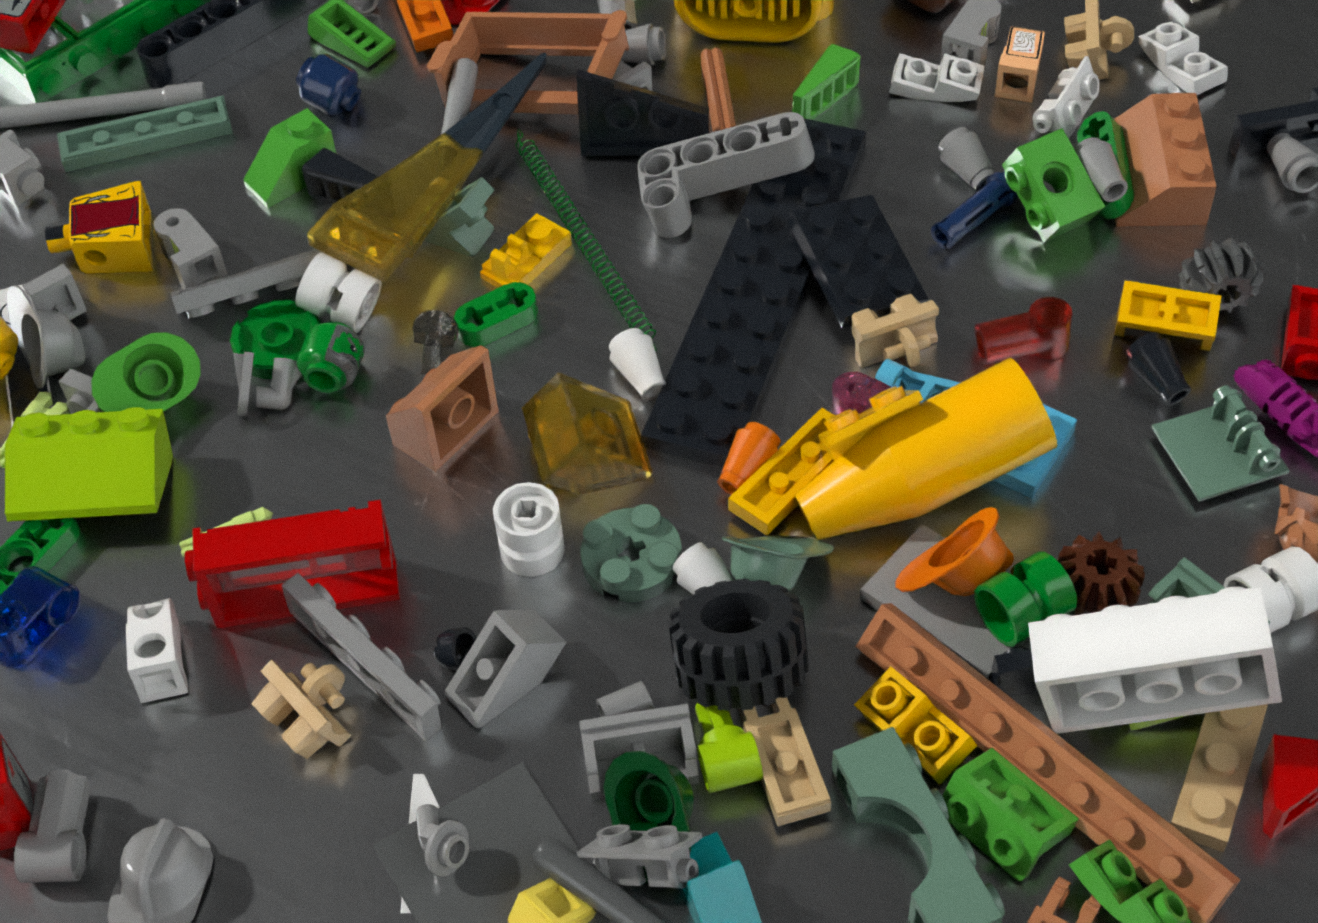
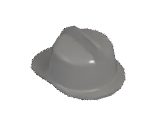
(44, 336)
(161, 875)

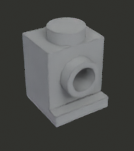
(18, 170)

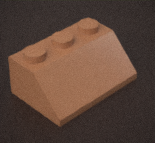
(1167, 162)

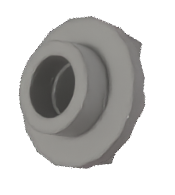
(444, 844)

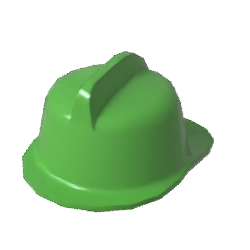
(147, 374)

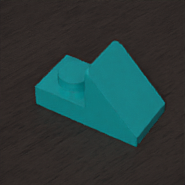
(721, 887)

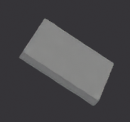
(943, 615)

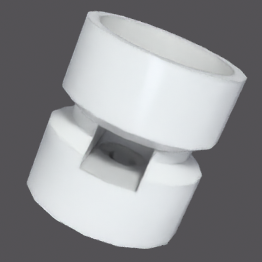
(326, 281)
(529, 529)
(1287, 585)

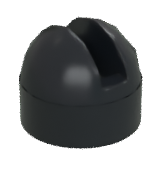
(449, 643)

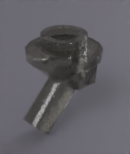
(434, 331)

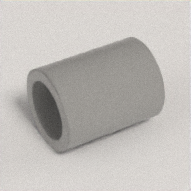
(626, 700)

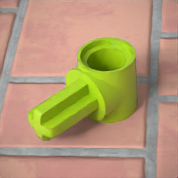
(726, 751)

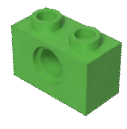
(1055, 162)

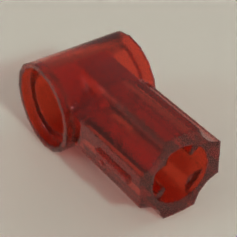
(1040, 332)

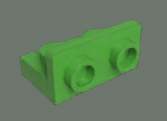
(1005, 813)

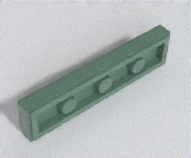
(144, 133)

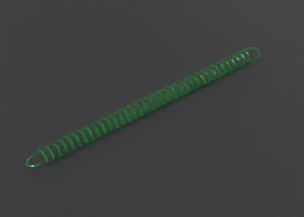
(579, 232)

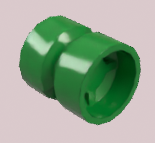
(1027, 594)

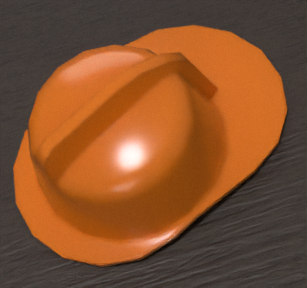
(962, 559)

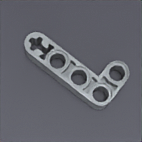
(717, 163)

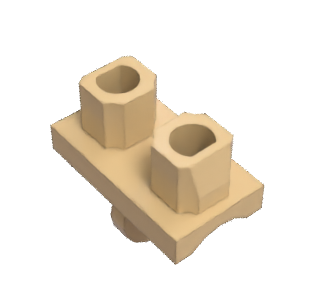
(1093, 37)
(896, 335)
(288, 692)

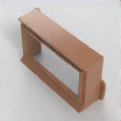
(534, 34)

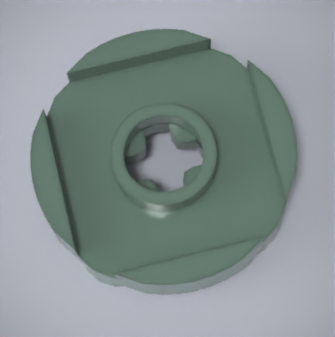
(630, 528)

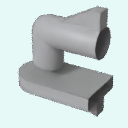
(278, 397)

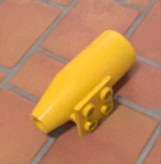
(919, 456)

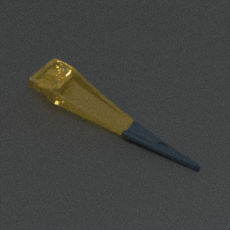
(397, 210)

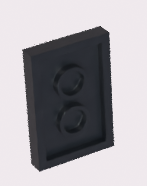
(854, 256)

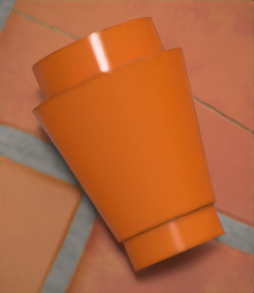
(748, 452)

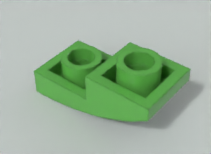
(1114, 885)

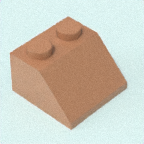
(445, 408)

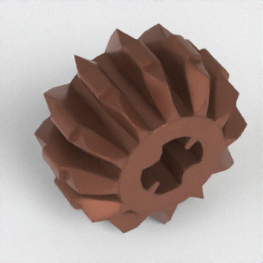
(1102, 573)

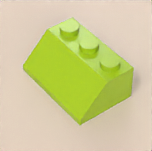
(86, 464)

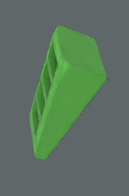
(337, 12)
(827, 82)

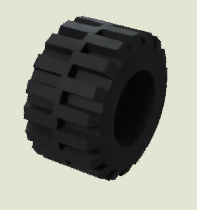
(739, 644)

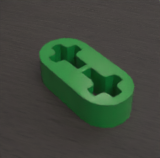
(496, 314)

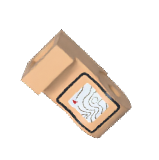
(1020, 60)

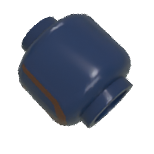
(328, 84)

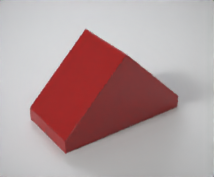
(1288, 781)

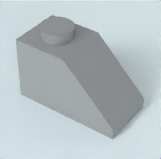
(503, 664)

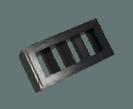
(333, 177)

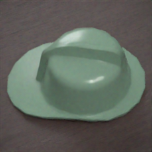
(773, 557)

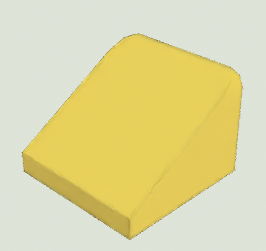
(549, 904)

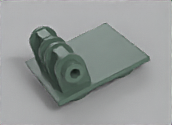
(1220, 447)

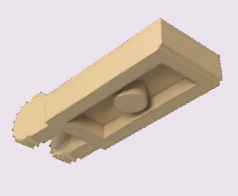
(788, 764)

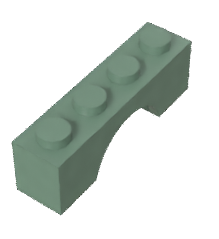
(885, 787)

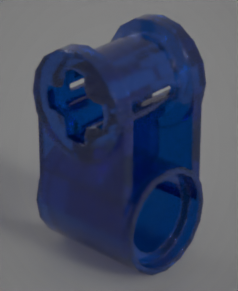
(33, 609)

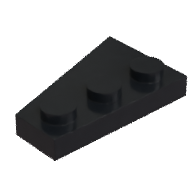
(631, 119)

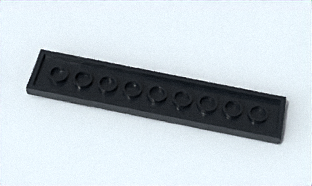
(747, 307)

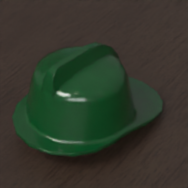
(647, 793)

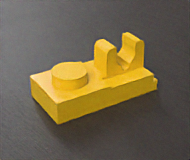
(526, 252)

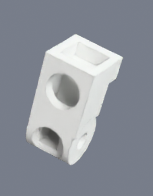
(155, 651)

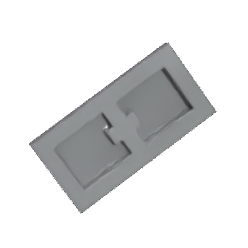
(658, 731)

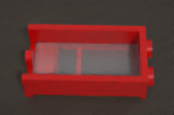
(245, 564)

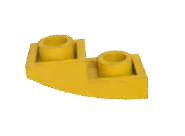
(935, 737)

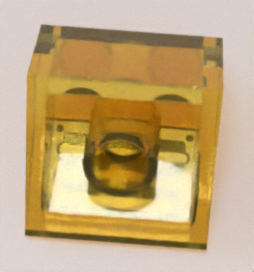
(584, 437)

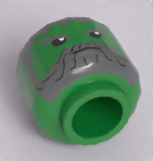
(330, 357)

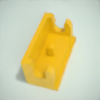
(1168, 312)

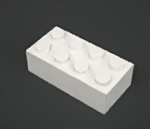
(1155, 660)

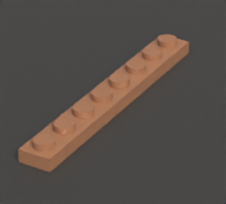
(1093, 796)

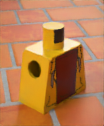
(107, 231)

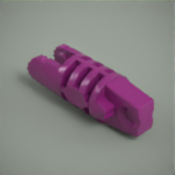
(1282, 400)

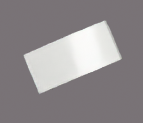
(1178, 57)
(950, 81)

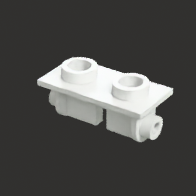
(1068, 100)

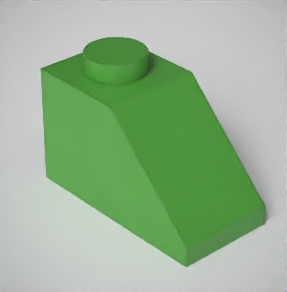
(279, 162)

